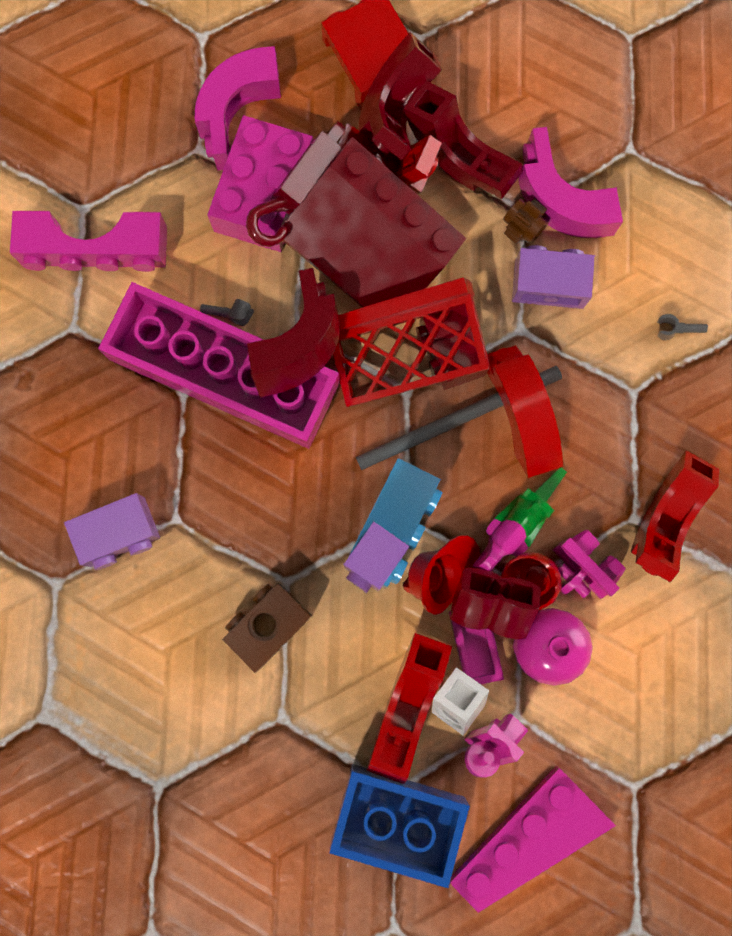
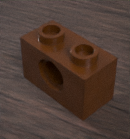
(257, 648)

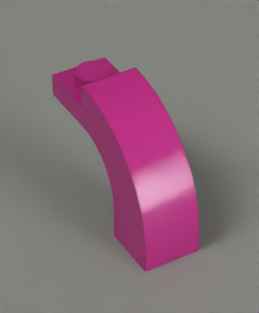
(230, 86)
(568, 208)

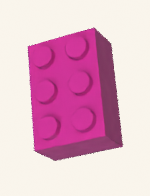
(252, 173)

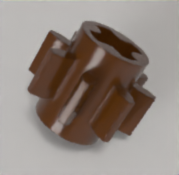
(525, 221)

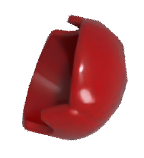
(538, 570)

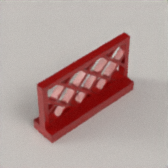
(408, 309)

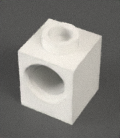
(459, 701)

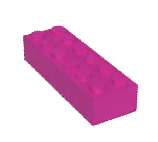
(210, 364)

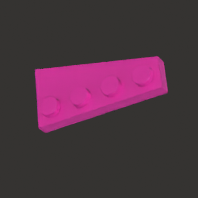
(534, 837)

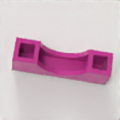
(134, 242)

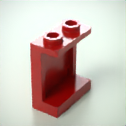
(363, 41)

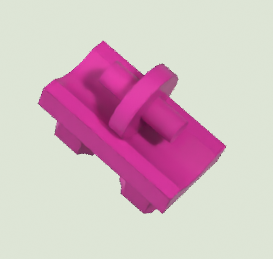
(582, 572)
(494, 746)

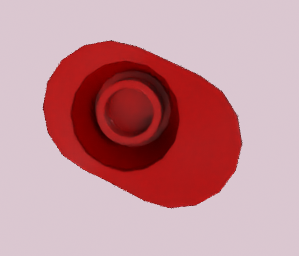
(436, 574)

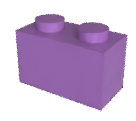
(553, 277)
(112, 532)
(374, 558)

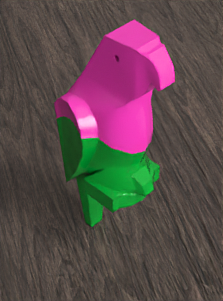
(518, 523)

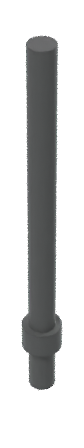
(442, 425)

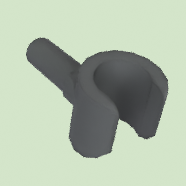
(238, 314)
(678, 327)

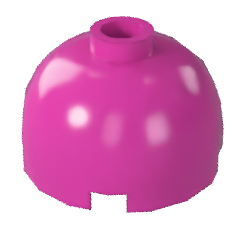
(555, 648)

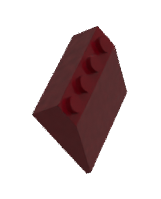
(370, 230)

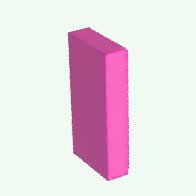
(477, 653)

